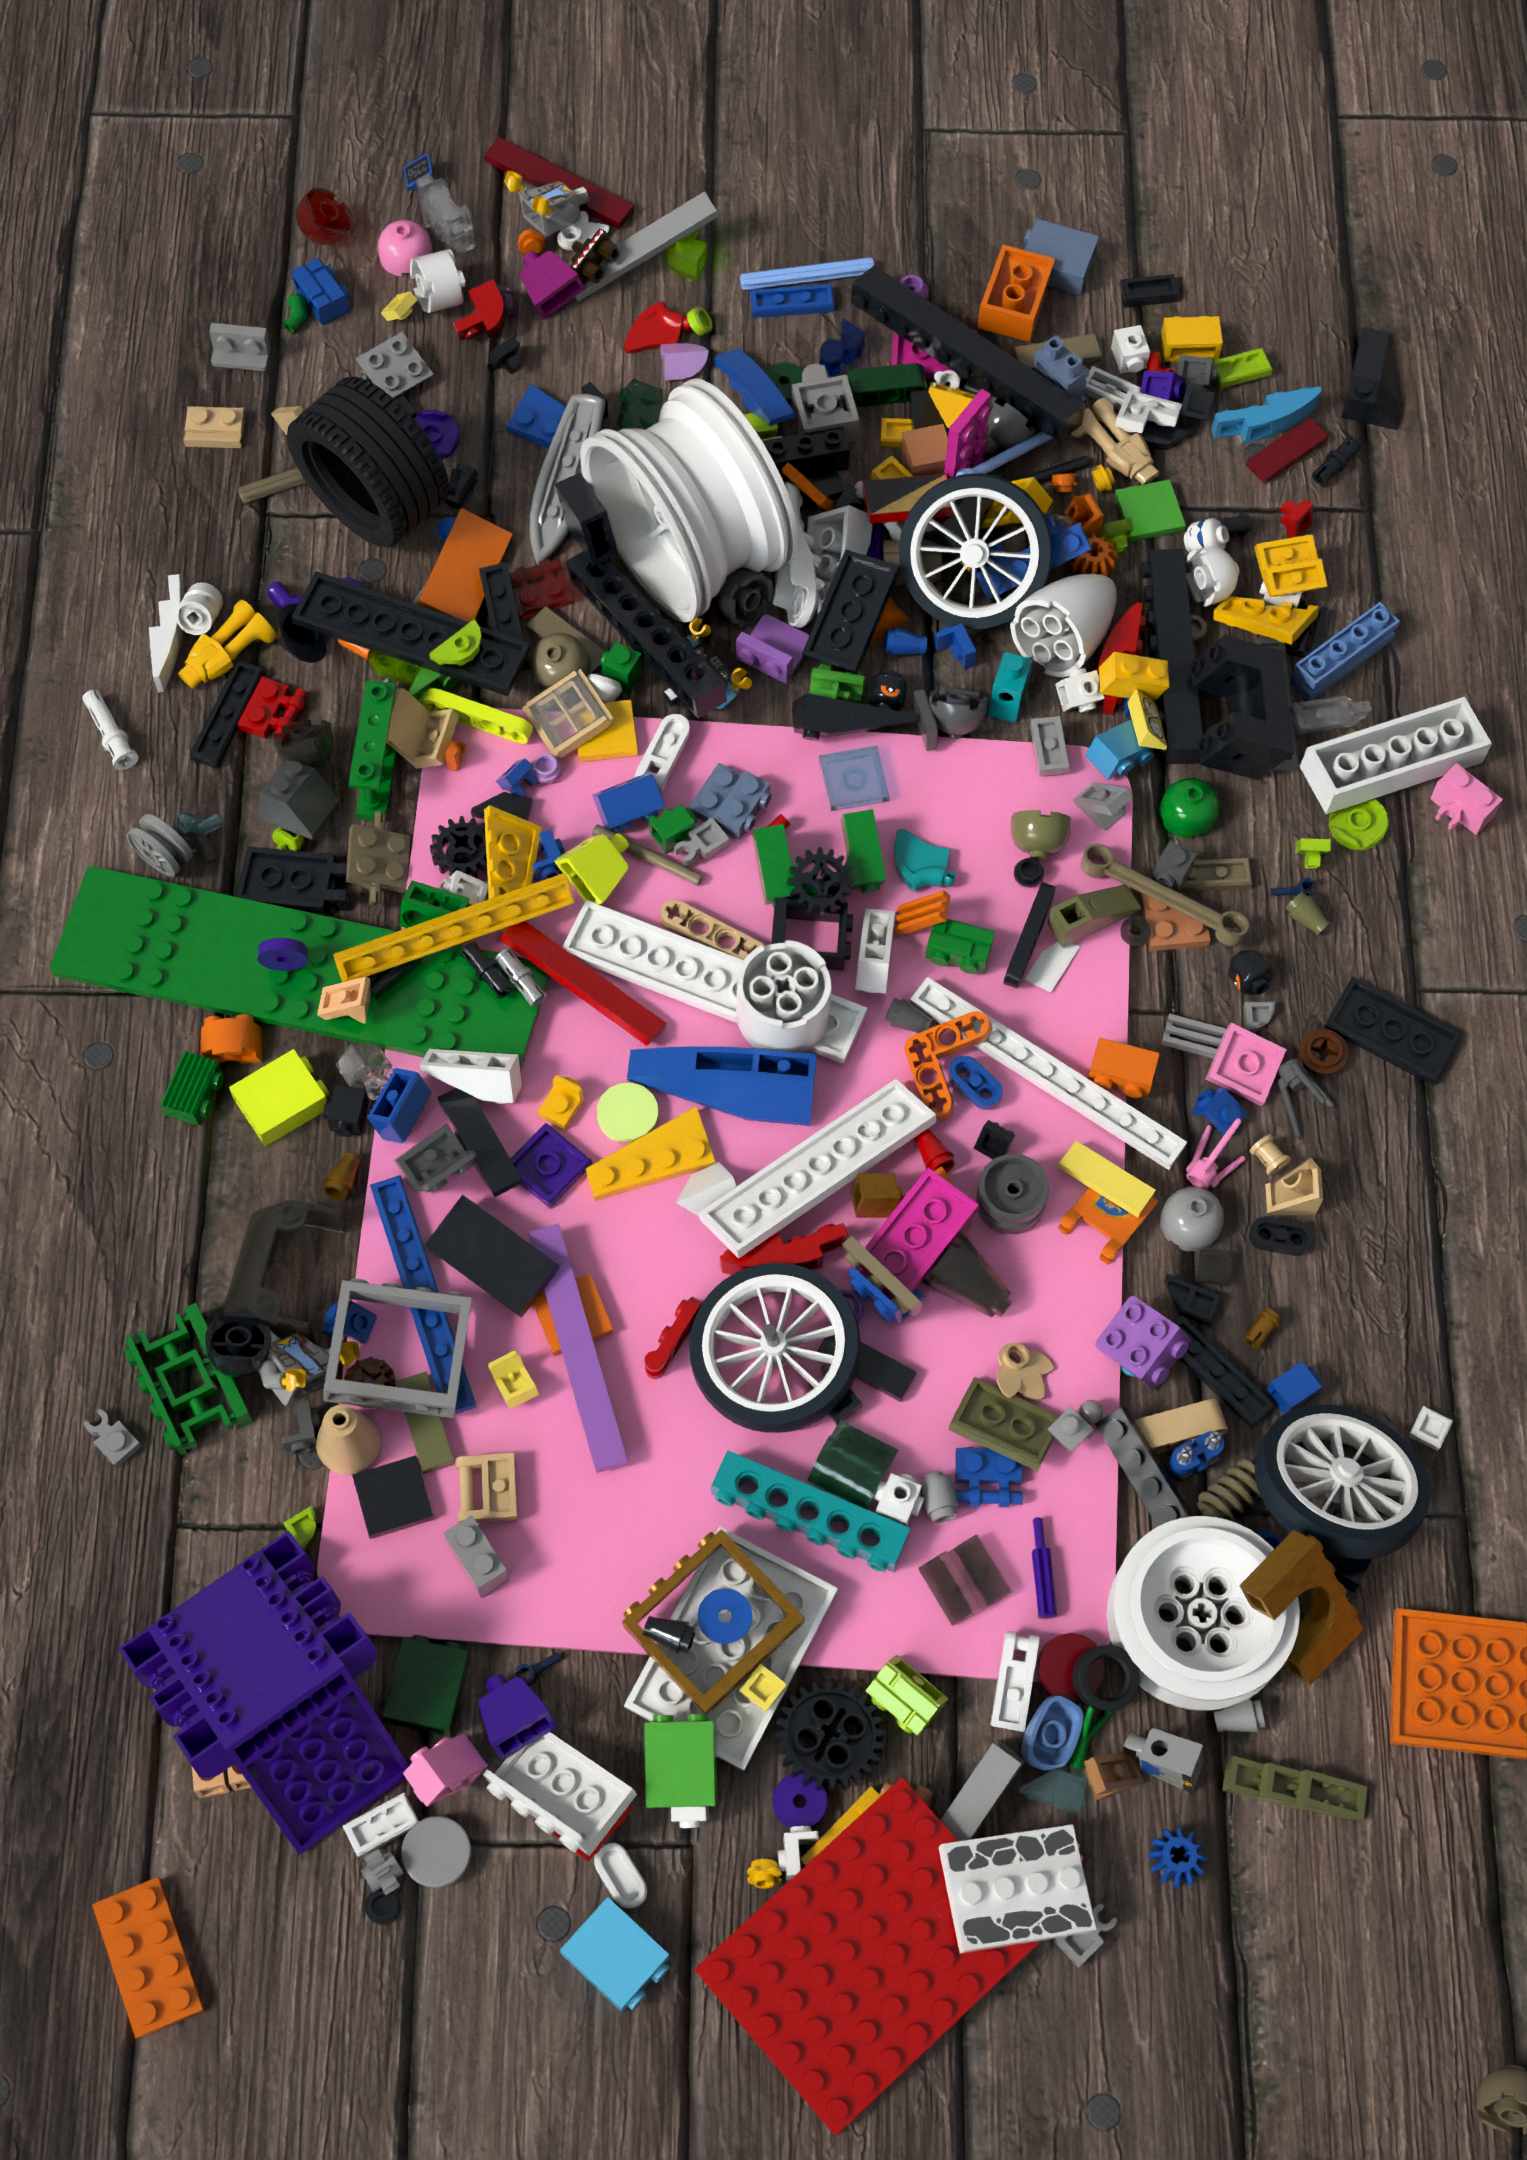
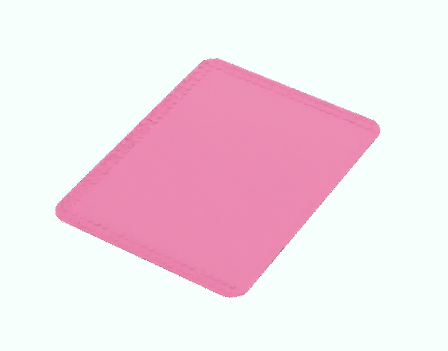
(603, 1538)

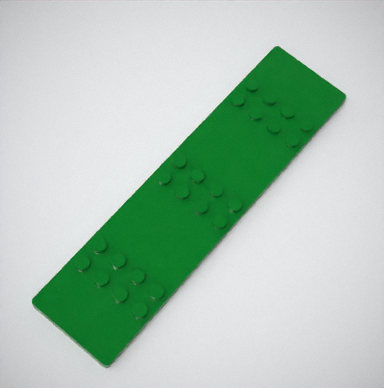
(204, 955)

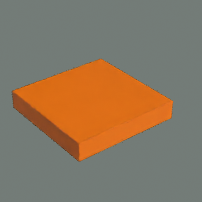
(593, 1308)

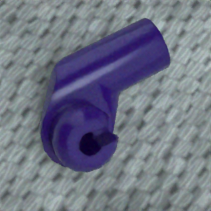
(280, 596)

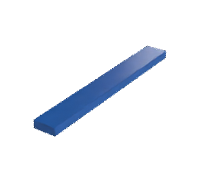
(414, 1273)

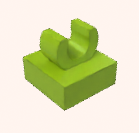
(1312, 850)

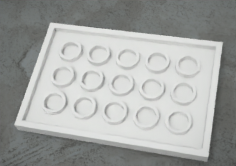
(737, 1719)

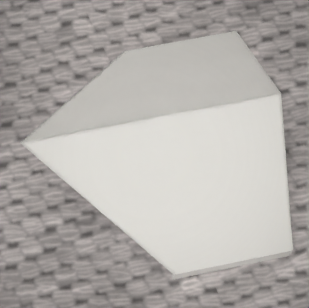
(705, 1188)

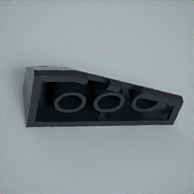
(1373, 384)
(828, 717)

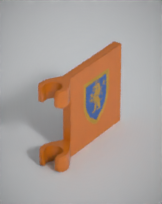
(1107, 1219)

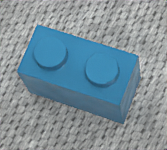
(1118, 751)

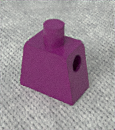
(549, 282)

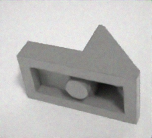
(1103, 803)

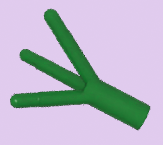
(1086, 1735)

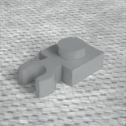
(704, 840)
(114, 1440)
(1082, 1946)

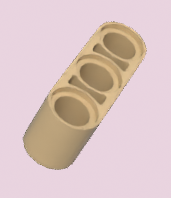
(1177, 1426)

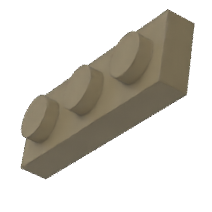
(880, 1277)

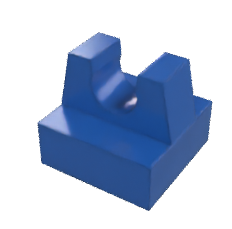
(515, 774)

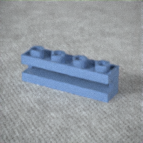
(1344, 651)

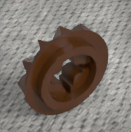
(1334, 1046)
(374, 1368)

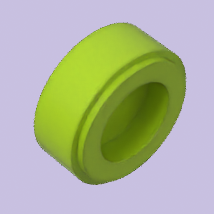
(699, 321)

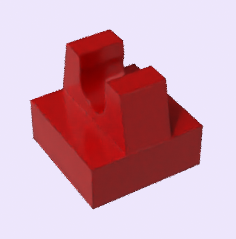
(1297, 517)

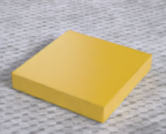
(614, 741)

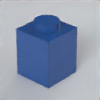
(1294, 1388)

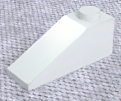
(875, 951)
(480, 1074)

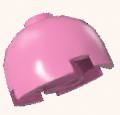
(401, 243)

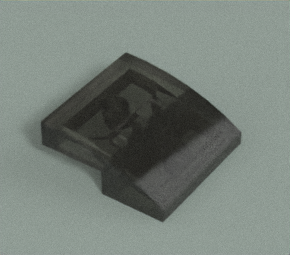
(965, 1580)

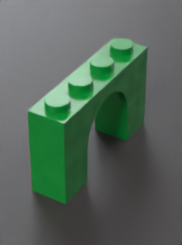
(862, 854)

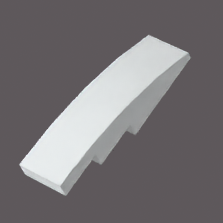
(167, 637)

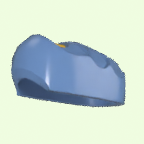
(1052, 1733)

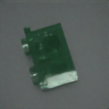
(639, 405)

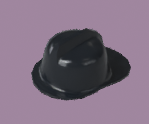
(297, 640)

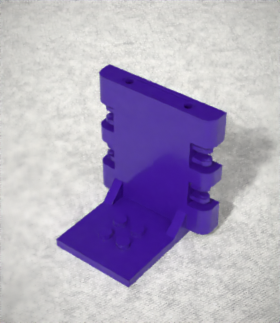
(267, 1683)

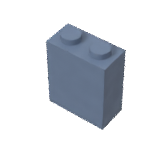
(1072, 252)

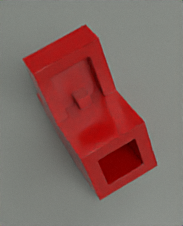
(488, 313)

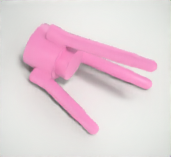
(1203, 1172)

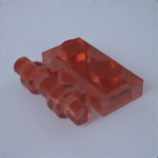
(551, 592)

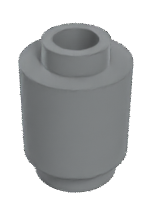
(939, 1497)

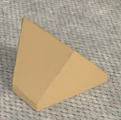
(1296, 1192)

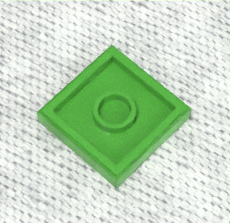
(1151, 509)

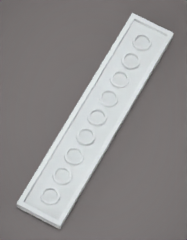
(685, 971)

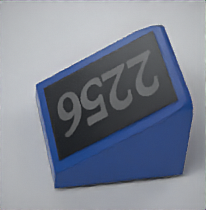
(416, 170)

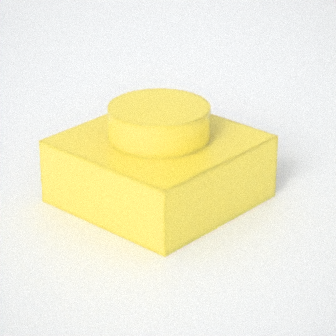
(399, 307)
(763, 1688)

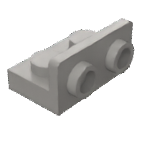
(239, 347)

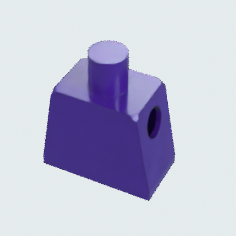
(513, 1715)

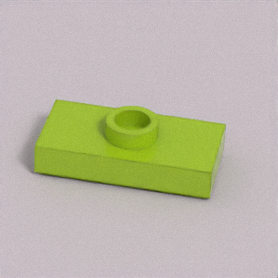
(1242, 368)

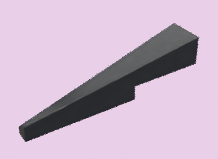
(967, 507)

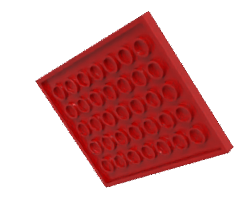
(856, 1961)

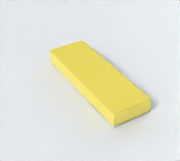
(1106, 1178)

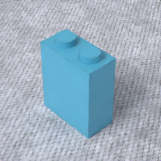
(616, 1955)

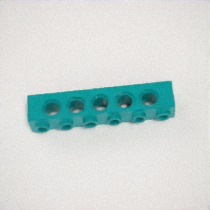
(769, 1482)

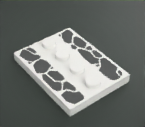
(1016, 1888)

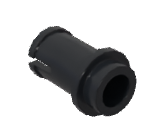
(1237, 524)

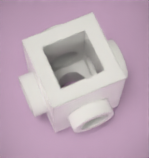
(1079, 691)
(899, 1498)

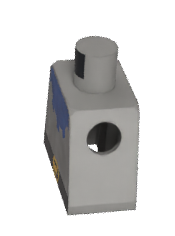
(1177, 1766)

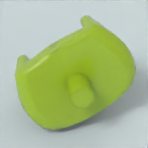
(287, 840)

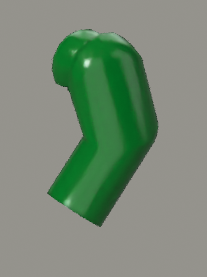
(299, 312)

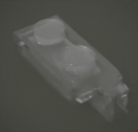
(1328, 714)

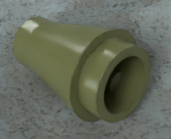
(1307, 912)

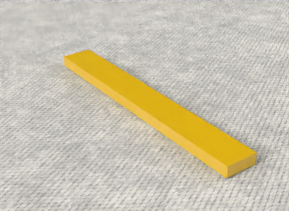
(454, 928)

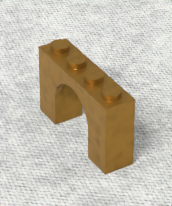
(1331, 1619)

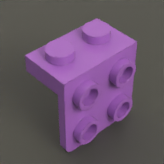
(772, 648)
(1143, 1342)

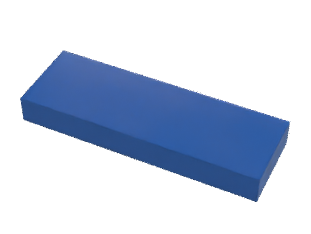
(792, 301)

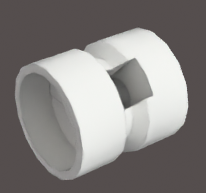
(199, 608)

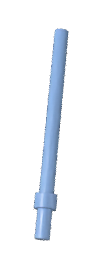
(1008, 455)

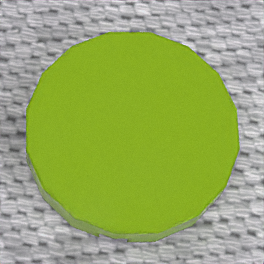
(1352, 828)

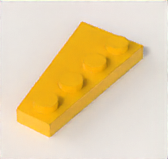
(658, 1156)

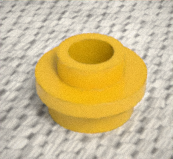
(1103, 478)

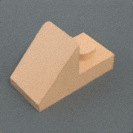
(346, 998)

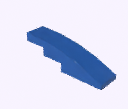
(755, 386)

